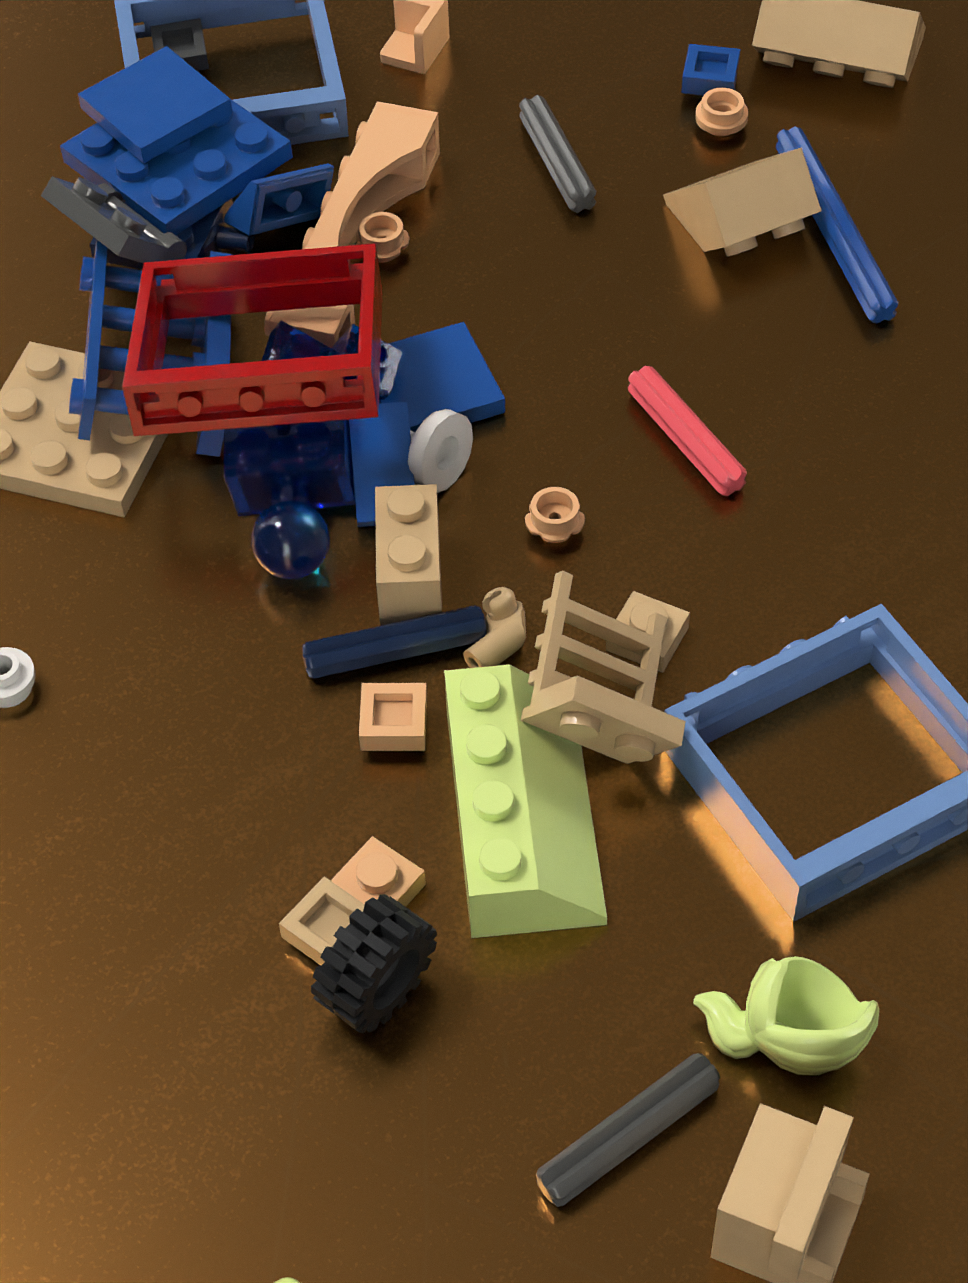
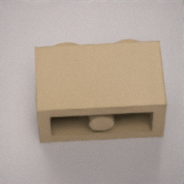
(407, 552)

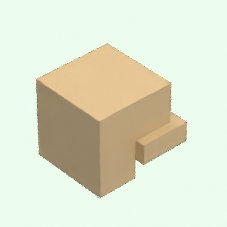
(790, 1199)

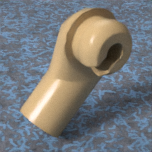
(504, 630)

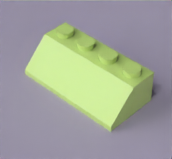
(519, 811)

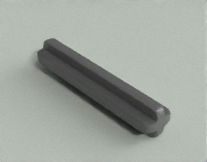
(557, 154)
(627, 1129)

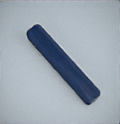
(393, 641)

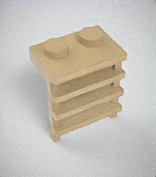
(590, 712)

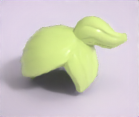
(794, 1016)

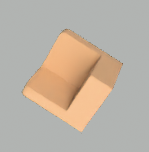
(418, 34)

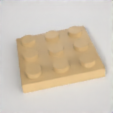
(42, 443)

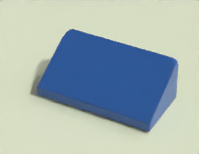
(281, 200)

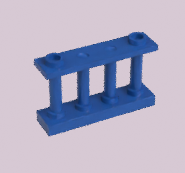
(208, 333)

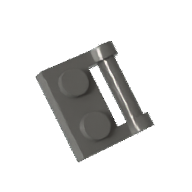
(112, 222)

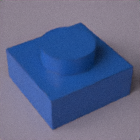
(709, 69)

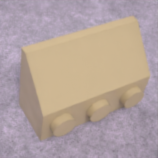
(841, 37)

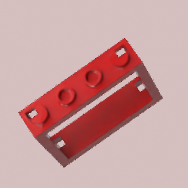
(260, 390)

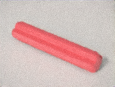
(687, 431)

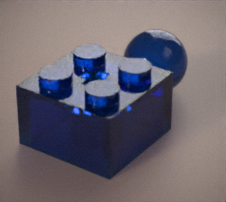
(283, 478)

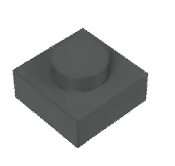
(184, 39)

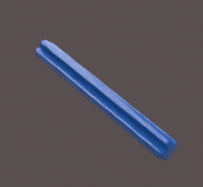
(843, 236)

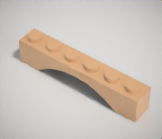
(388, 163)

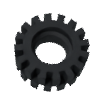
(374, 963)

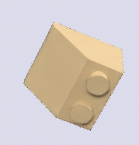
(747, 202)

